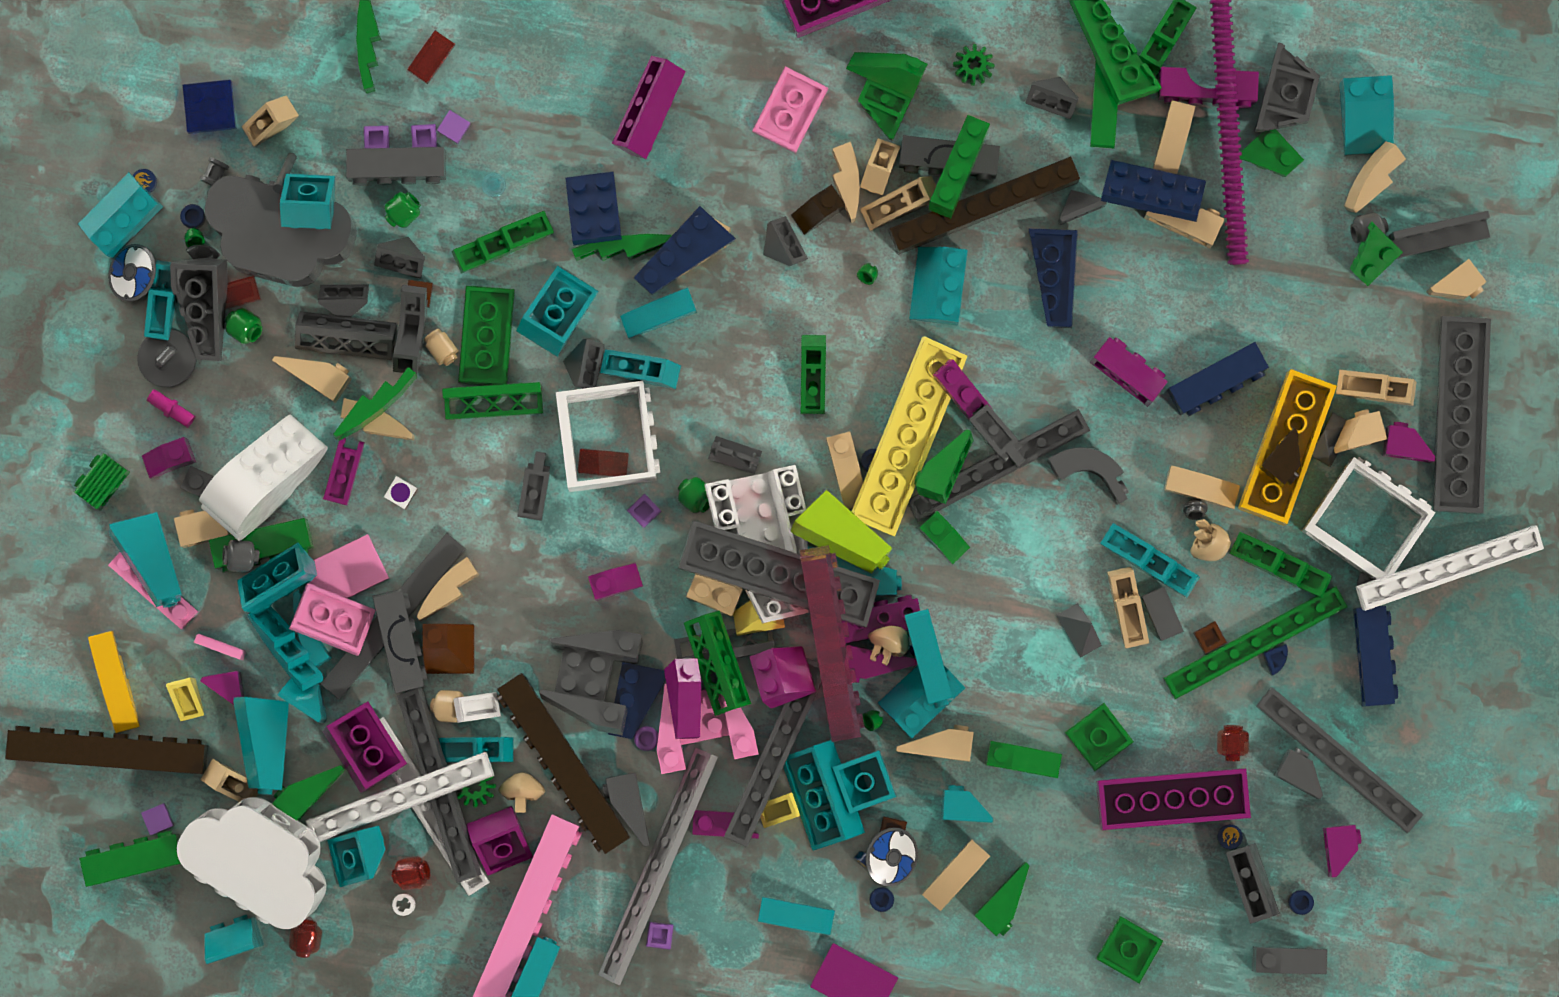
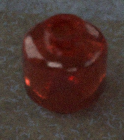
(1232, 742)
(411, 873)
(305, 938)

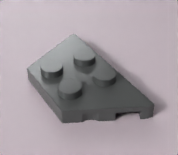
(1287, 93)

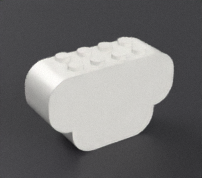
(262, 477)
(256, 860)

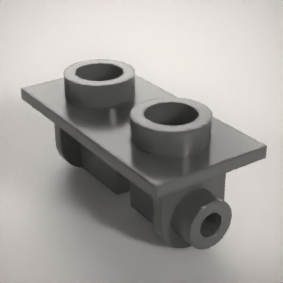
(735, 455)

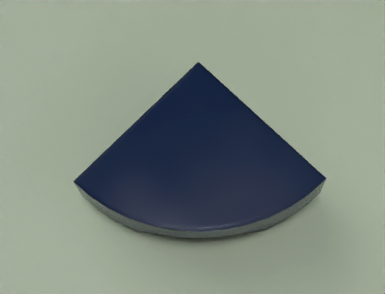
(1276, 658)

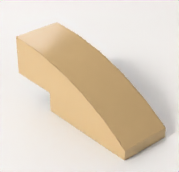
(1174, 137)
(1374, 176)
(847, 179)
(1376, 387)
(382, 425)
(1201, 487)
(447, 588)
(1128, 607)
(956, 875)

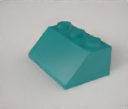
(120, 215)
(938, 285)
(276, 579)
(909, 704)

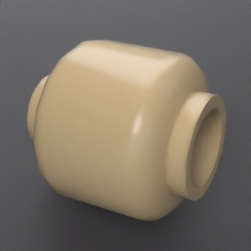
(443, 705)

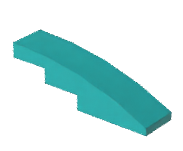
(1150, 560)
(286, 648)

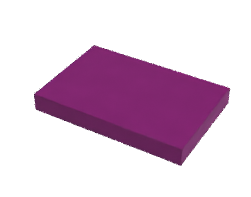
(851, 976)

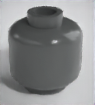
(1359, 228)
(240, 556)

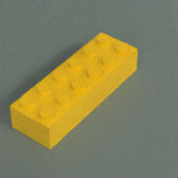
(1300, 406)

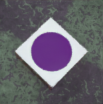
(400, 492)

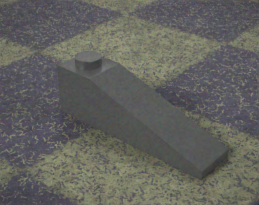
(202, 298)

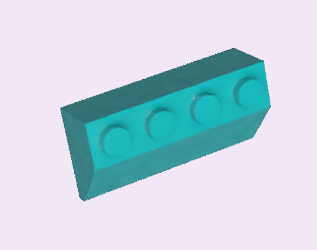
(820, 796)

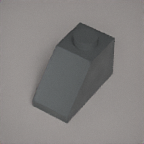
(1299, 772)

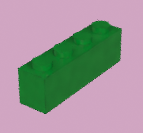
(959, 166)
(268, 540)
(130, 860)

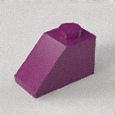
(1406, 444)
(168, 457)
(615, 581)
(1340, 846)

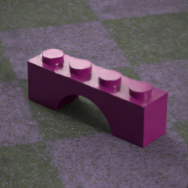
(1180, 87)

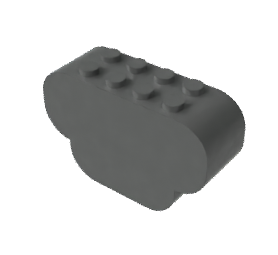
(256, 244)

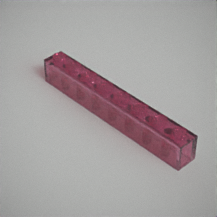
(830, 643)

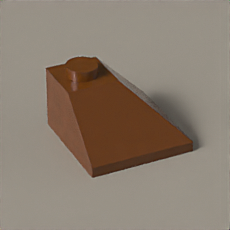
(448, 648)

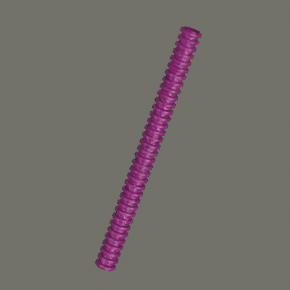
(1229, 131)

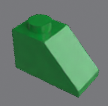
(944, 537)

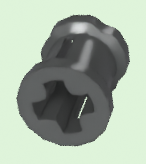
(214, 171)

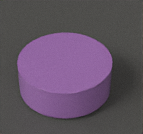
(646, 738)

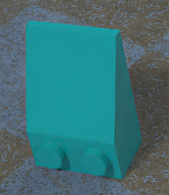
(1366, 113)
(556, 311)
(232, 939)

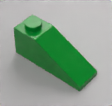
(891, 70)
(813, 374)
(943, 469)
(1023, 759)
(302, 795)
(1002, 905)

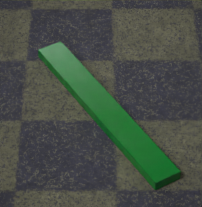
(1255, 642)

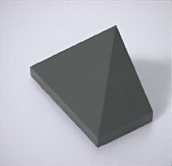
(1053, 96)
(1078, 205)
(782, 243)
(400, 256)
(343, 299)
(584, 363)
(1326, 441)
(1079, 630)

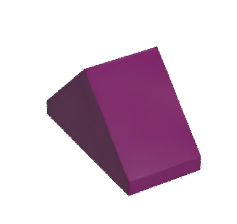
(225, 684)

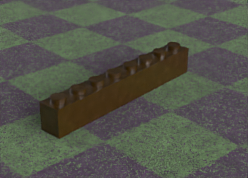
(985, 205)
(105, 751)
(563, 763)

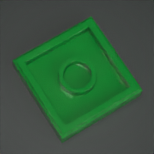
(1099, 737)
(1129, 949)

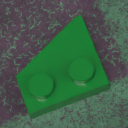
(884, 106)
(1272, 153)
(1374, 255)

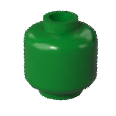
(402, 209)
(243, 325)
(693, 495)

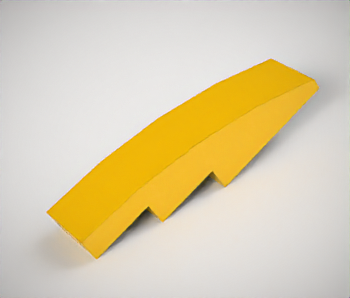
(114, 682)

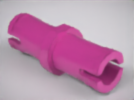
(170, 408)

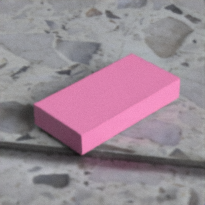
(220, 646)

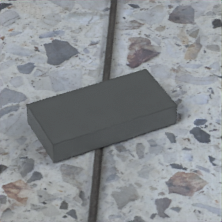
(1162, 613)

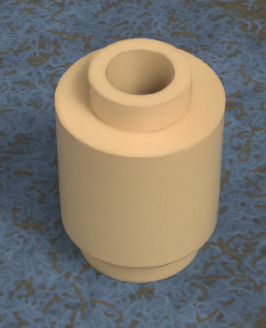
(441, 347)

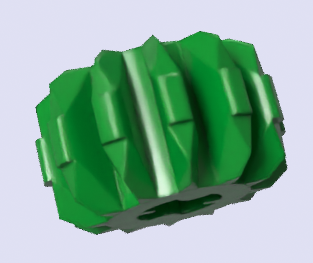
(971, 56)
(477, 794)

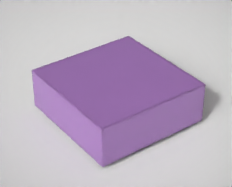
(453, 127)
(424, 135)
(376, 137)
(644, 510)
(157, 819)
(659, 935)

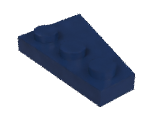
(637, 691)

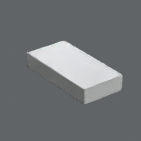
(476, 707)

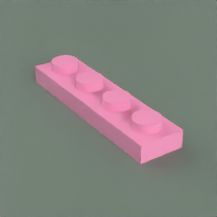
(179, 614)

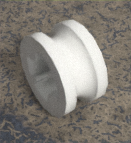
(407, 911)

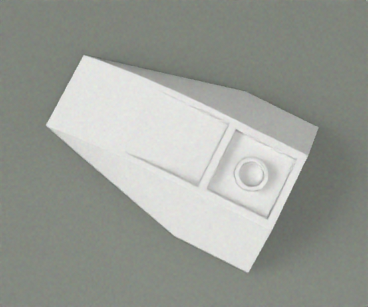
(764, 511)

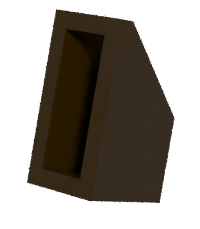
(818, 209)
(1284, 460)

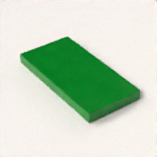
(486, 335)

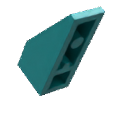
(641, 368)

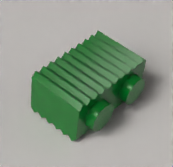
(100, 481)

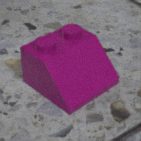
(782, 675)
(499, 840)

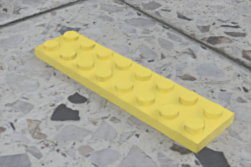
(906, 439)

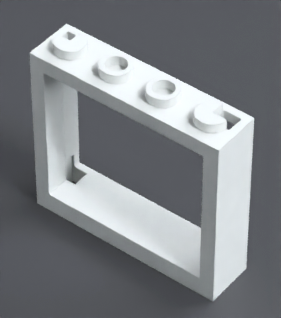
(602, 392)
(1400, 493)

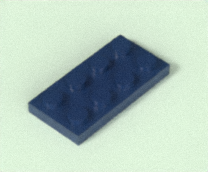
(1153, 190)

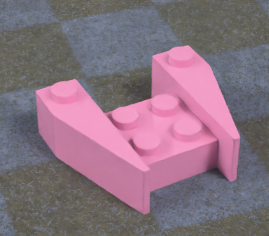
(727, 724)

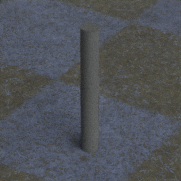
(286, 169)

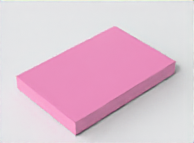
(790, 109)
(350, 568)
(332, 619)

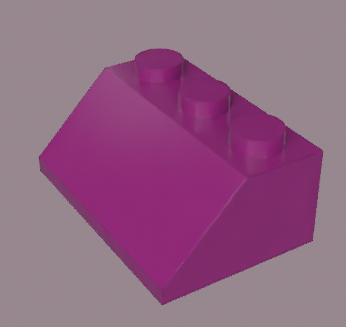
(1129, 371)
(364, 747)

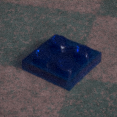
(209, 106)

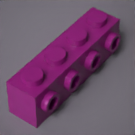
(648, 107)
(883, 616)

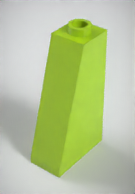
(848, 537)

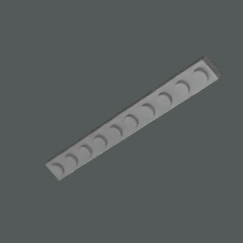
(657, 866)

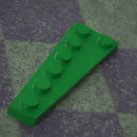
(1115, 56)

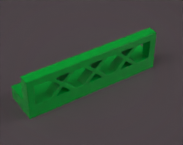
(492, 391)
(721, 661)

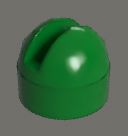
(193, 237)
(867, 274)
(872, 720)

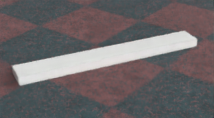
(1449, 567)
(401, 797)
(425, 811)

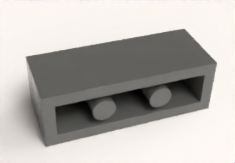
(1252, 883)

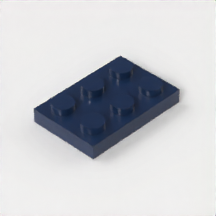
(593, 208)

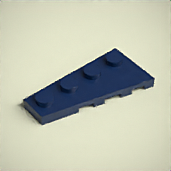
(690, 245)
(1056, 269)

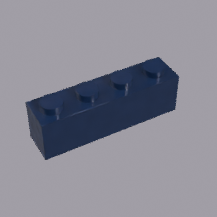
(1217, 379)
(1374, 656)

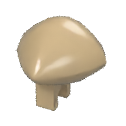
(1210, 542)
(890, 640)
(521, 787)

